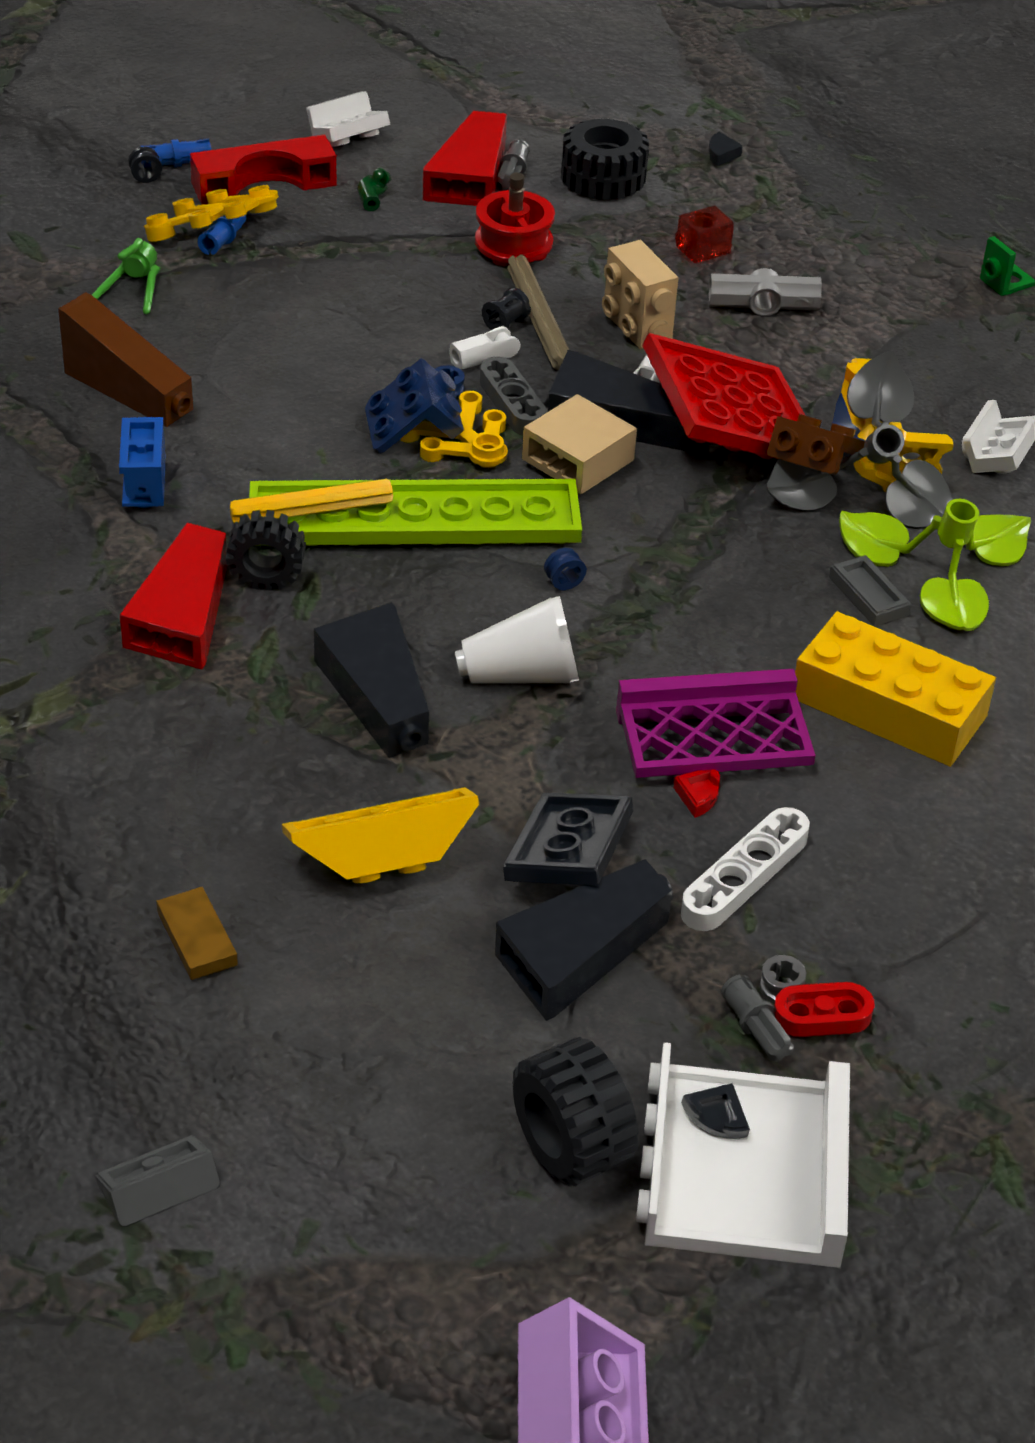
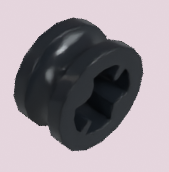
(145, 175)

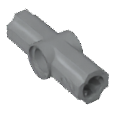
(783, 293)

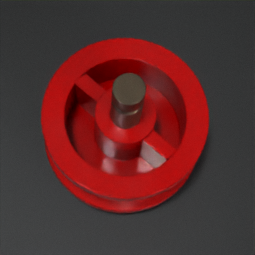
(514, 224)

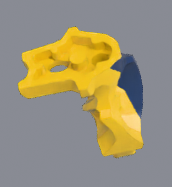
(928, 445)

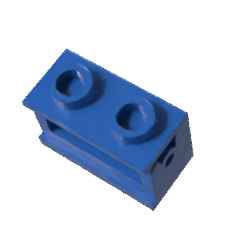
(142, 461)

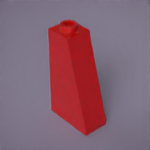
(468, 161)
(179, 599)

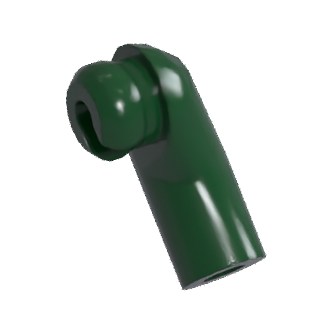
(373, 186)

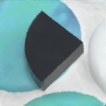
(723, 149)
(717, 1112)

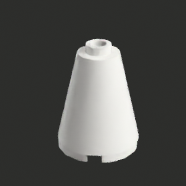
(521, 649)

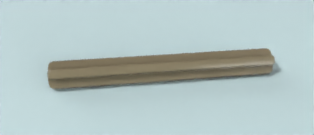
(540, 314)

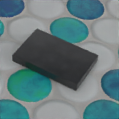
(569, 839)

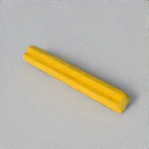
(316, 500)

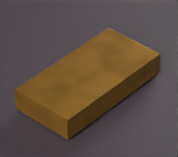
(197, 933)

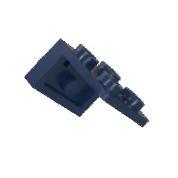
(408, 400)

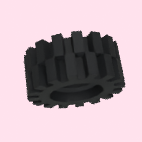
(268, 532)

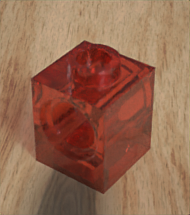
(704, 234)

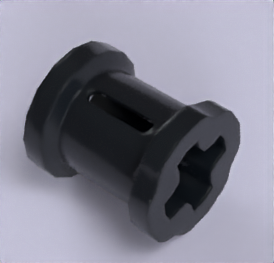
(506, 309)

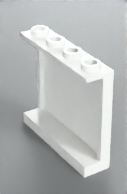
(757, 1195)

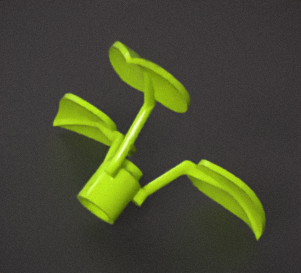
(952, 602)

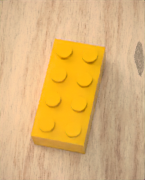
(893, 688)

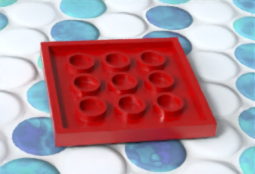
(722, 394)

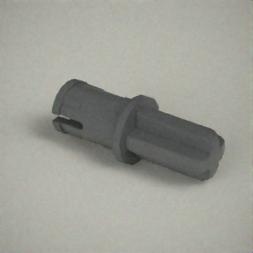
(513, 162)
(757, 1017)

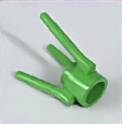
(137, 261)

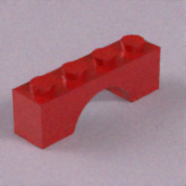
(298, 161)

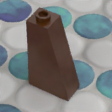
(120, 362)

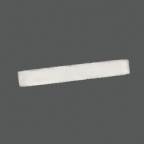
(739, 864)

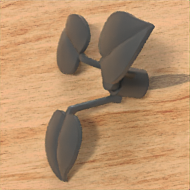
(886, 395)

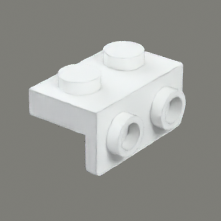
(346, 118)
(996, 441)

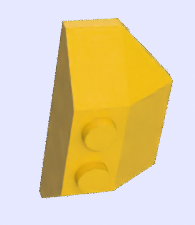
(385, 836)

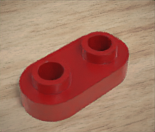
(824, 1009)

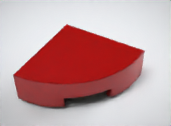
(698, 790)

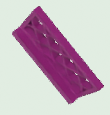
(712, 699)

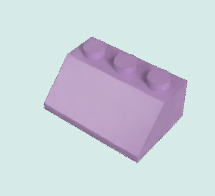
(579, 1379)

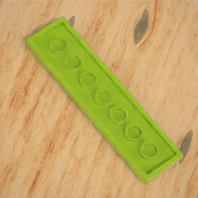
(445, 513)

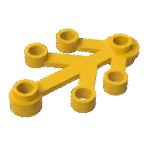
(219, 203)
(484, 449)

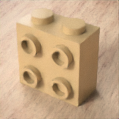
(639, 292)
(579, 443)

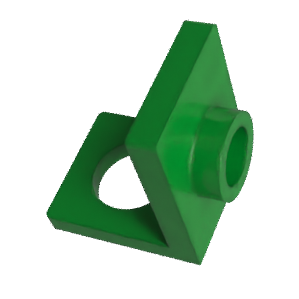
(999, 267)

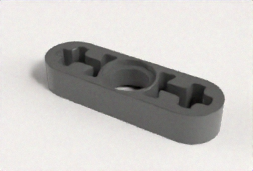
(513, 383)

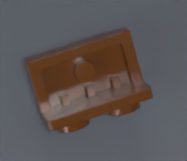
(810, 445)

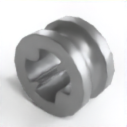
(778, 967)

